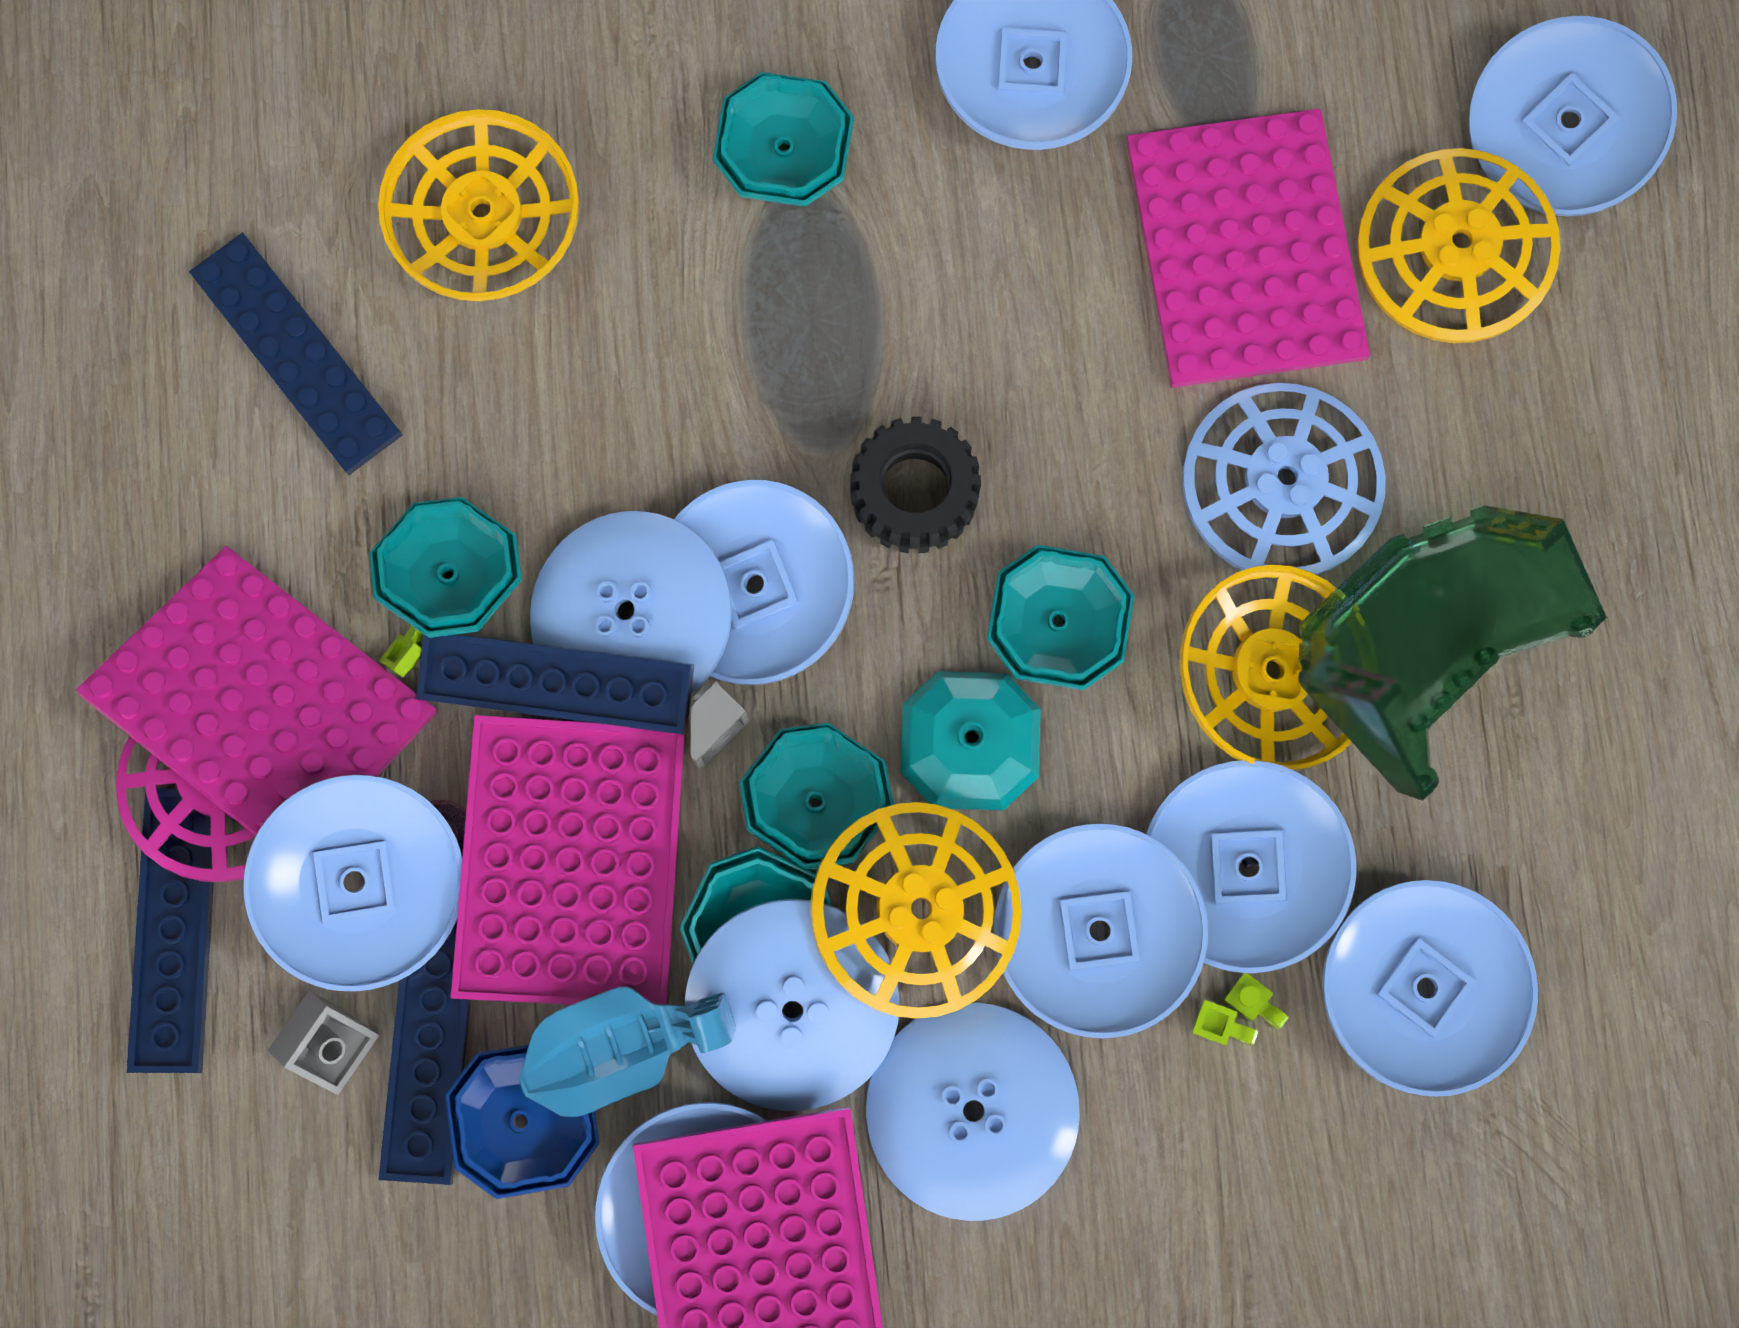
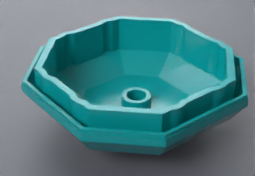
(778, 112)
(441, 539)
(1068, 585)
(809, 765)
(964, 773)
(738, 884)

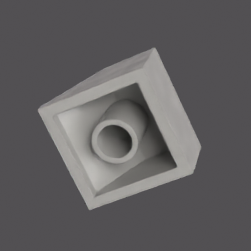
(714, 723)
(322, 1043)

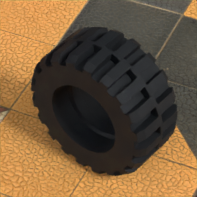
(925, 443)

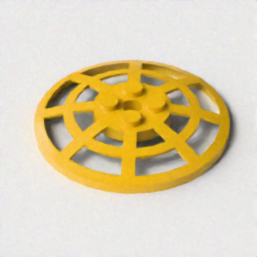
(475, 189)
(1453, 262)
(1250, 665)
(895, 911)

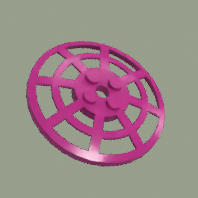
(170, 823)

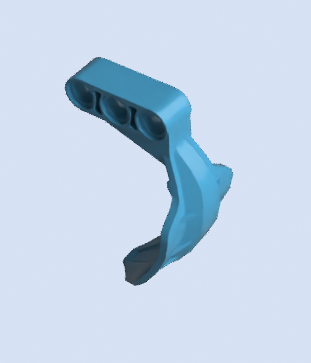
(615, 1047)

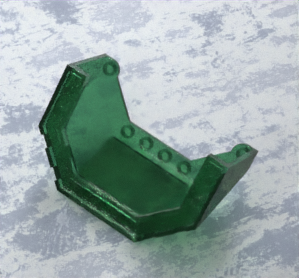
(1431, 621)

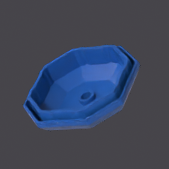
(493, 1150)

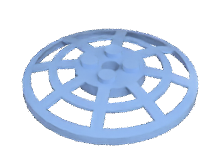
(1272, 495)

